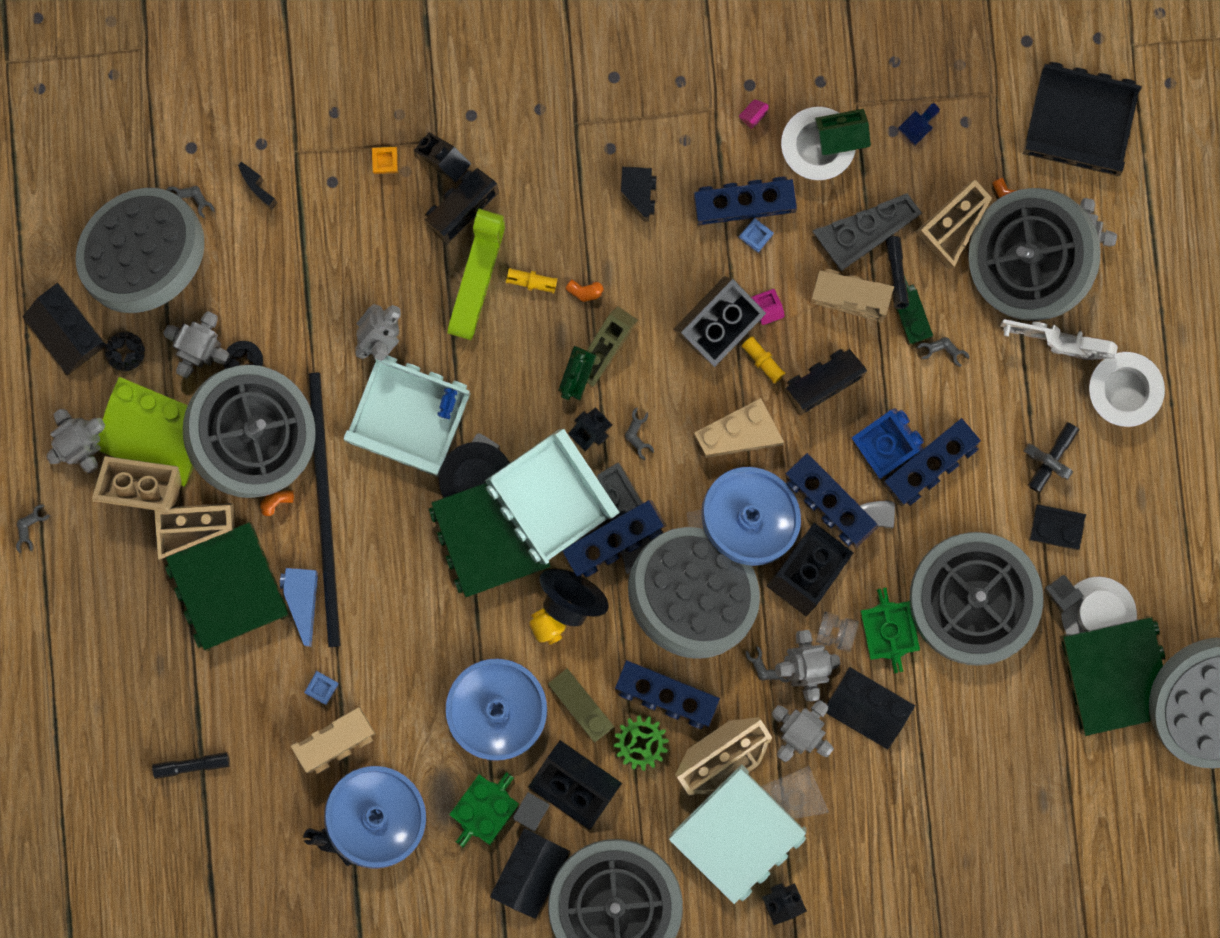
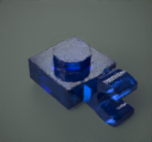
(918, 125)

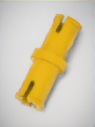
(531, 280)
(763, 359)

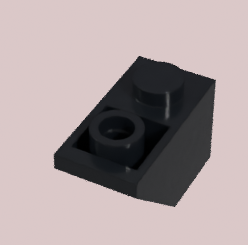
(442, 156)
(636, 190)

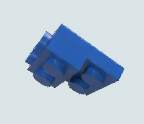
(888, 442)

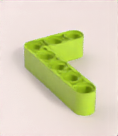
(488, 234)

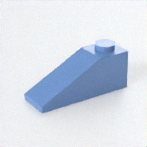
(300, 594)

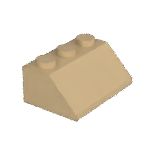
(137, 484)

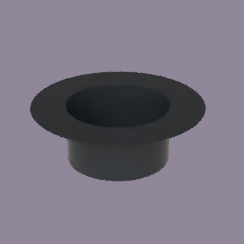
(469, 467)
(571, 597)

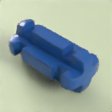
(447, 403)

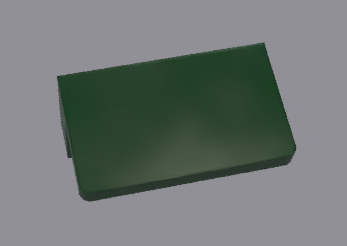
(843, 132)

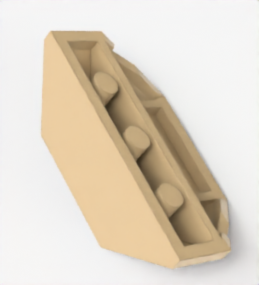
(721, 753)

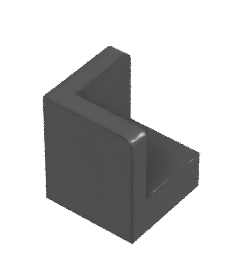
(1063, 593)
(531, 811)

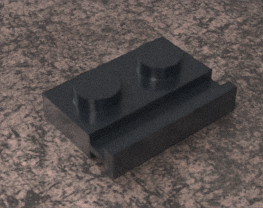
(1057, 527)

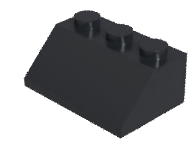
(461, 204)
(719, 321)
(63, 329)
(824, 380)
(869, 708)
(574, 785)
(529, 873)

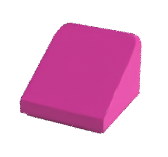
(754, 113)
(771, 305)

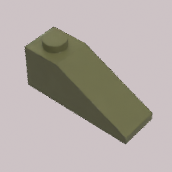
(609, 341)
(581, 705)

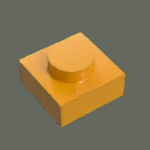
(385, 160)

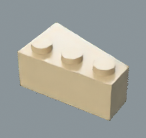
(954, 222)
(852, 295)
(740, 431)
(191, 525)
(334, 741)

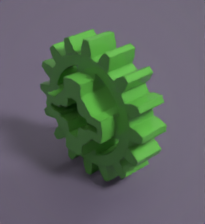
(633, 728)

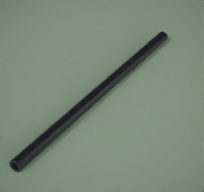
(324, 512)

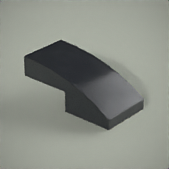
(254, 180)

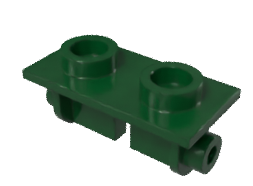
(576, 373)

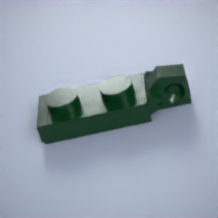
(914, 318)

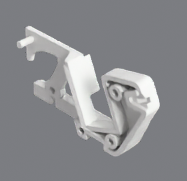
(1063, 343)

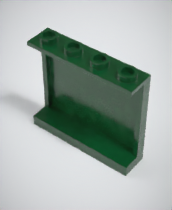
(480, 541)
(226, 587)
(1113, 673)

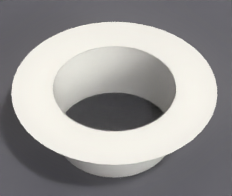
(803, 151)
(1127, 389)
(1103, 605)

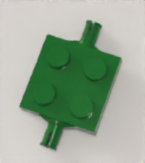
(889, 630)
(484, 809)

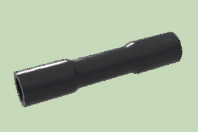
(895, 257)
(1062, 443)
(208, 762)

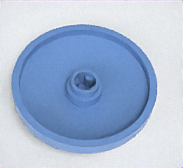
(751, 516)
(496, 709)
(375, 817)

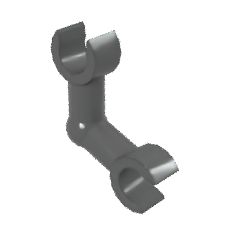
(194, 192)
(944, 343)
(631, 435)
(1047, 459)
(22, 525)
(759, 666)

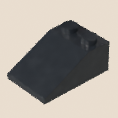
(810, 569)

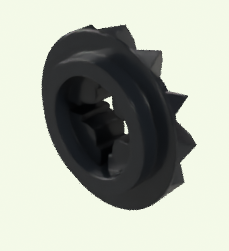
(239, 348)
(132, 360)

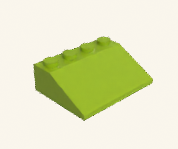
(145, 428)

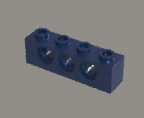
(708, 214)
(958, 433)
(809, 469)
(578, 552)
(705, 702)

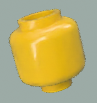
(545, 627)

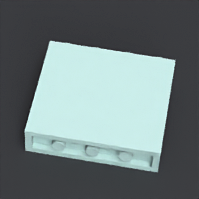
(401, 416)
(551, 496)
(738, 835)

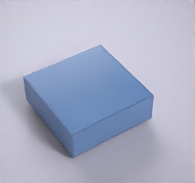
(756, 235)
(321, 688)

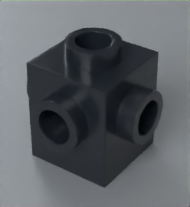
(590, 429)
(784, 903)

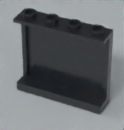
(1081, 119)

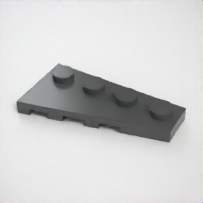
(859, 234)
(625, 498)

